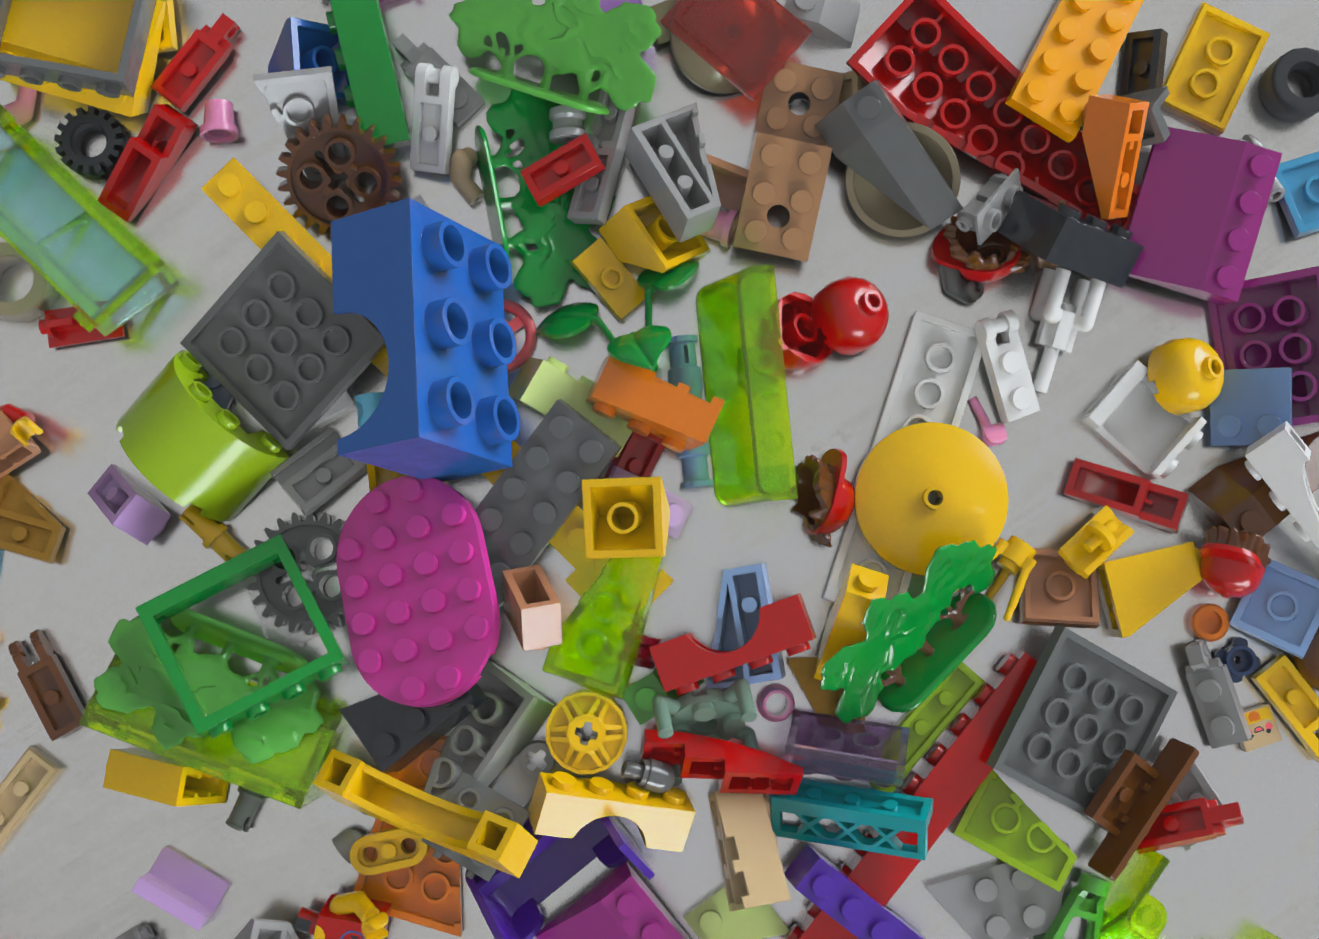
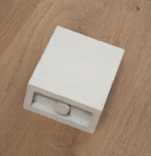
(1139, 427)

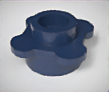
(1248, 660)

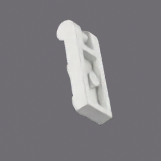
(433, 118)
(1007, 366)

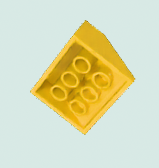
(84, 36)

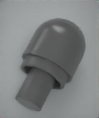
(650, 774)

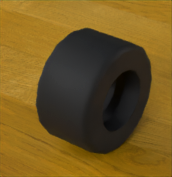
(1275, 89)

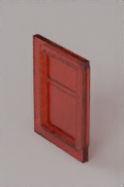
(739, 37)

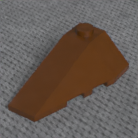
(1235, 498)

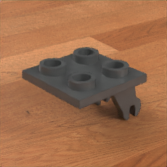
(479, 797)

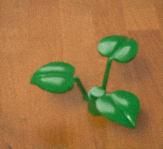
(638, 347)

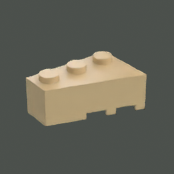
(747, 850)

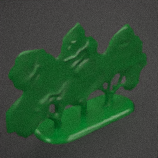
(558, 239)

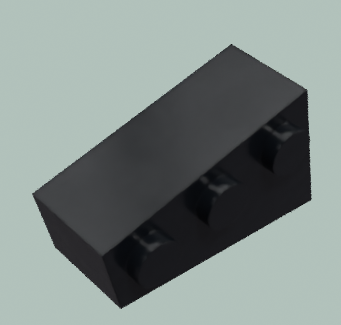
(1071, 240)
(400, 732)

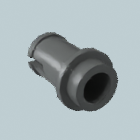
(244, 809)

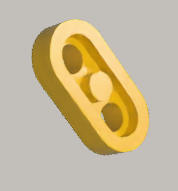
(390, 851)

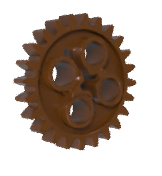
(365, 156)

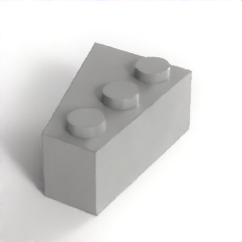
(675, 170)

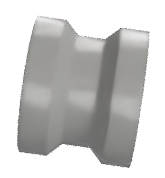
(566, 124)

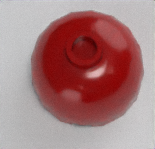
(850, 314)
(801, 342)

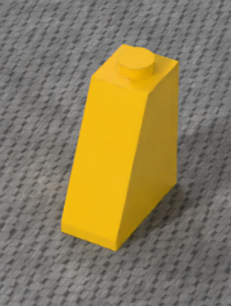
(1146, 583)
(845, 619)
(161, 779)

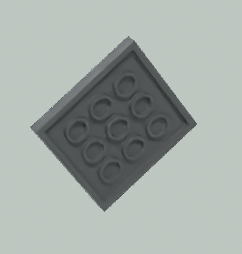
(281, 343)
(1078, 720)

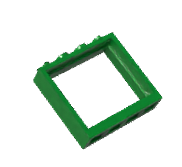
(213, 582)

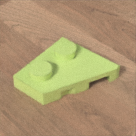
(714, 921)

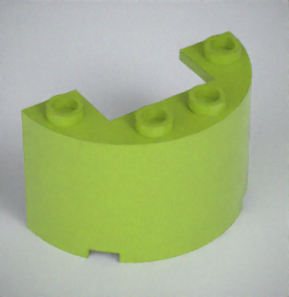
(195, 446)

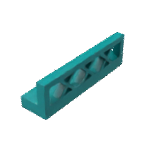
(850, 809)

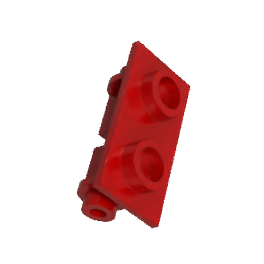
(66, 330)

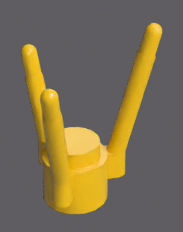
(1014, 557)

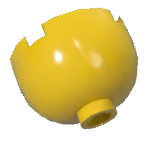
(1186, 375)

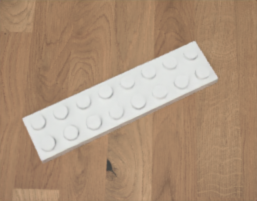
(927, 387)

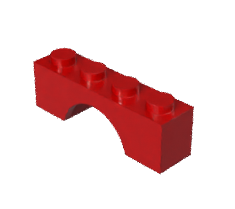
(687, 660)

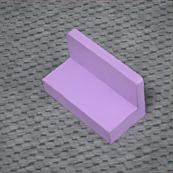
(182, 888)

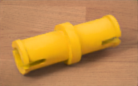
(212, 533)

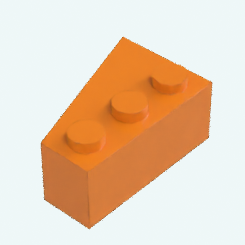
(653, 405)

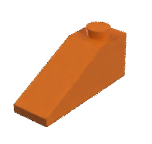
(1113, 145)

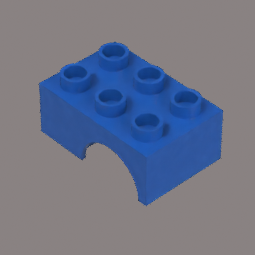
(446, 337)

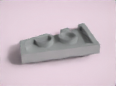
(296, 99)

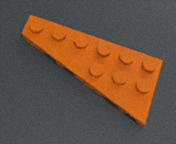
(432, 888)

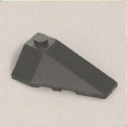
(883, 149)

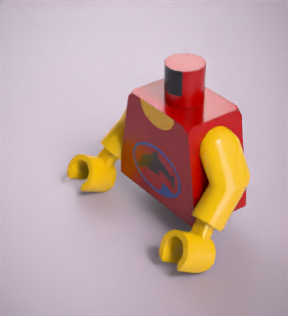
(346, 917)

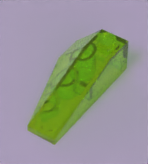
(607, 627)

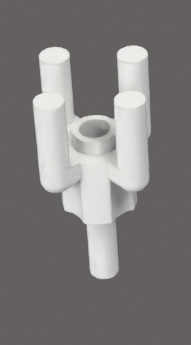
(1061, 320)

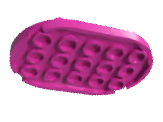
(417, 591)

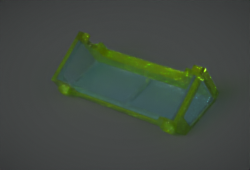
(73, 236)

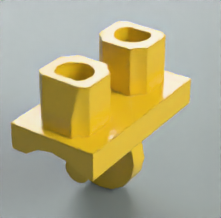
(1095, 542)

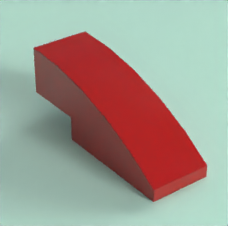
(146, 161)
(1127, 495)

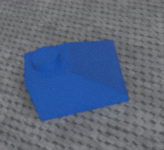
(306, 46)

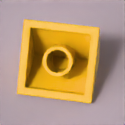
(625, 517)

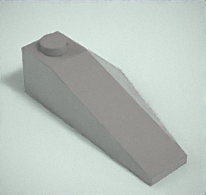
(491, 734)

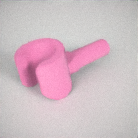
(991, 434)

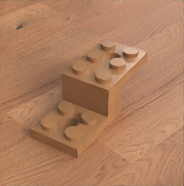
(787, 163)

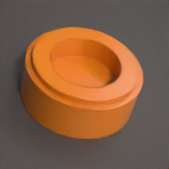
(1208, 622)

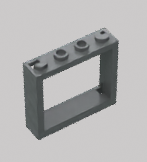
(74, 77)

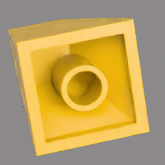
(644, 238)

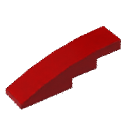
(734, 765)

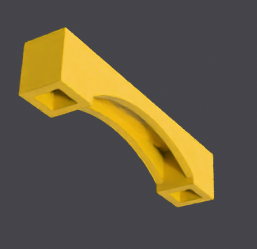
(463, 830)

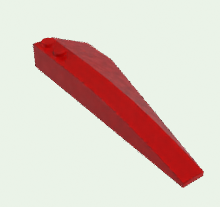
(958, 85)

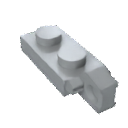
(466, 98)
(1215, 697)

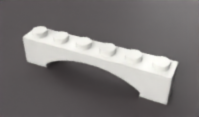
(1281, 463)

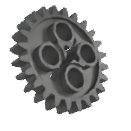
(302, 539)

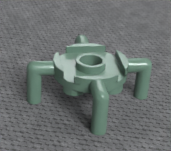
(713, 715)

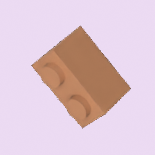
(532, 607)

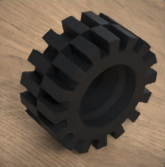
(76, 128)

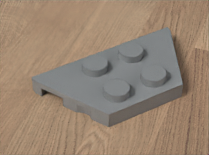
(997, 902)

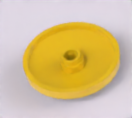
(895, 488)

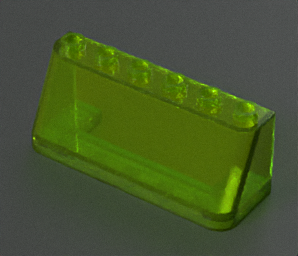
(746, 369)

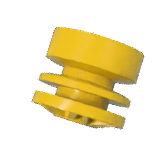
(606, 718)

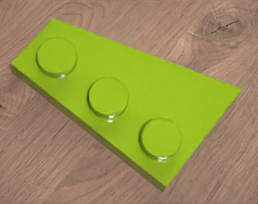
(1011, 832)

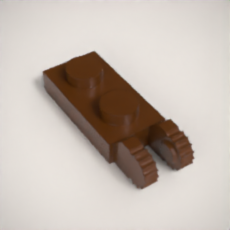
(48, 687)

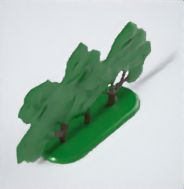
(916, 640)

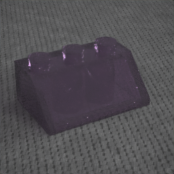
(849, 750)

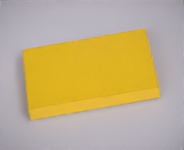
(1212, 68)

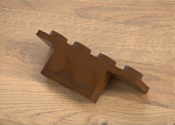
(1132, 802)

